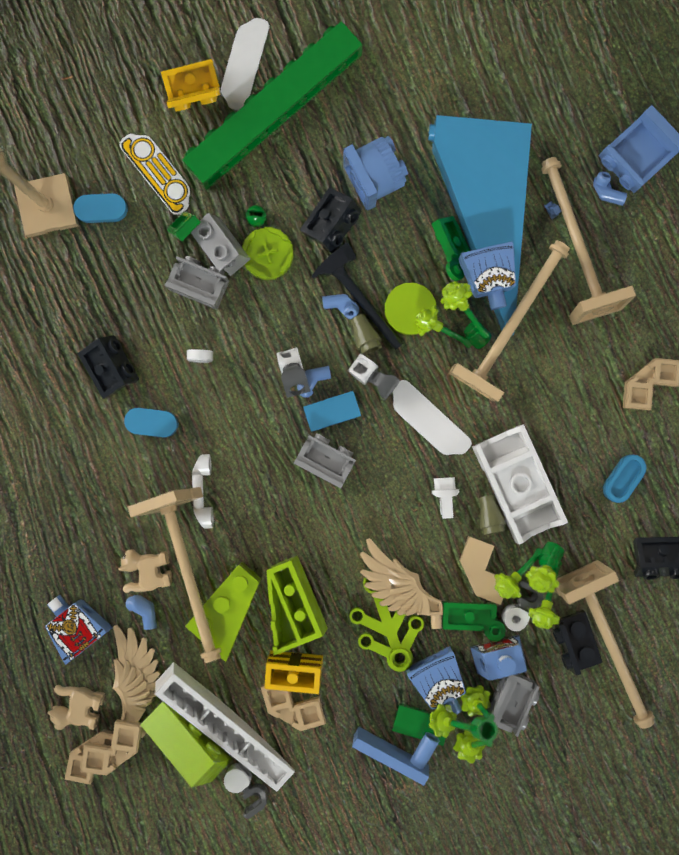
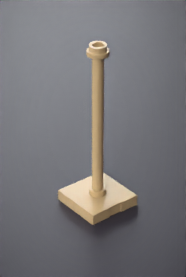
(43, 202)
(600, 302)
(477, 379)
(167, 505)
(585, 583)

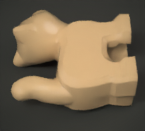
(149, 571)
(79, 707)

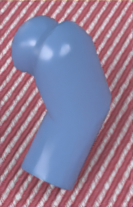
(605, 192)
(342, 303)
(313, 376)
(144, 608)

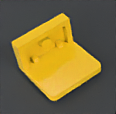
(191, 84)

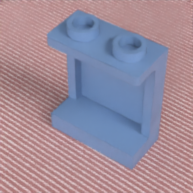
(641, 150)

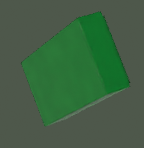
(183, 225)
(413, 722)

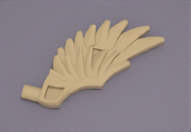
(399, 587)
(134, 674)

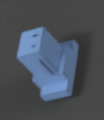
(552, 209)

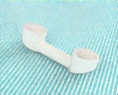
(203, 514)

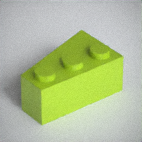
(293, 606)
(228, 608)
(185, 746)

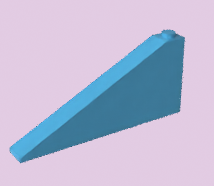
(487, 183)

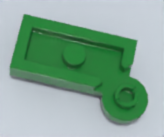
(453, 245)
(473, 617)

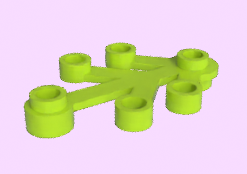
(388, 628)

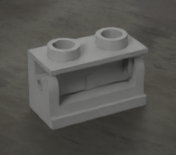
(220, 244)
(197, 282)
(324, 460)
(513, 701)

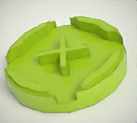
(268, 253)
(404, 304)

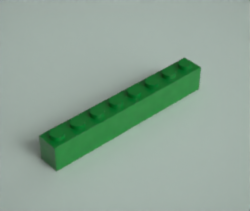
(273, 105)

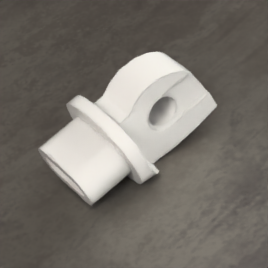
(445, 489)

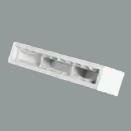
(222, 725)

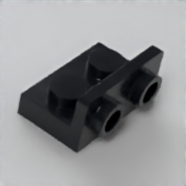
(331, 219)
(108, 365)
(656, 557)
(577, 642)

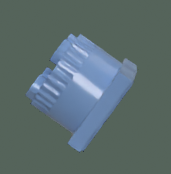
(374, 170)

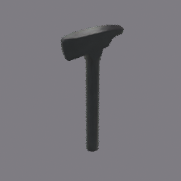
(334, 266)

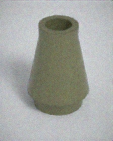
(365, 335)
(490, 516)

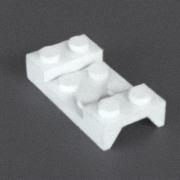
(520, 483)

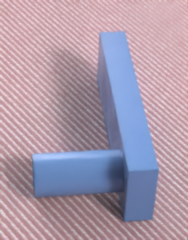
(412, 766)

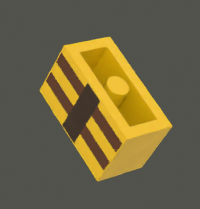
(294, 672)

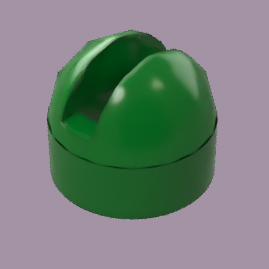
(256, 220)

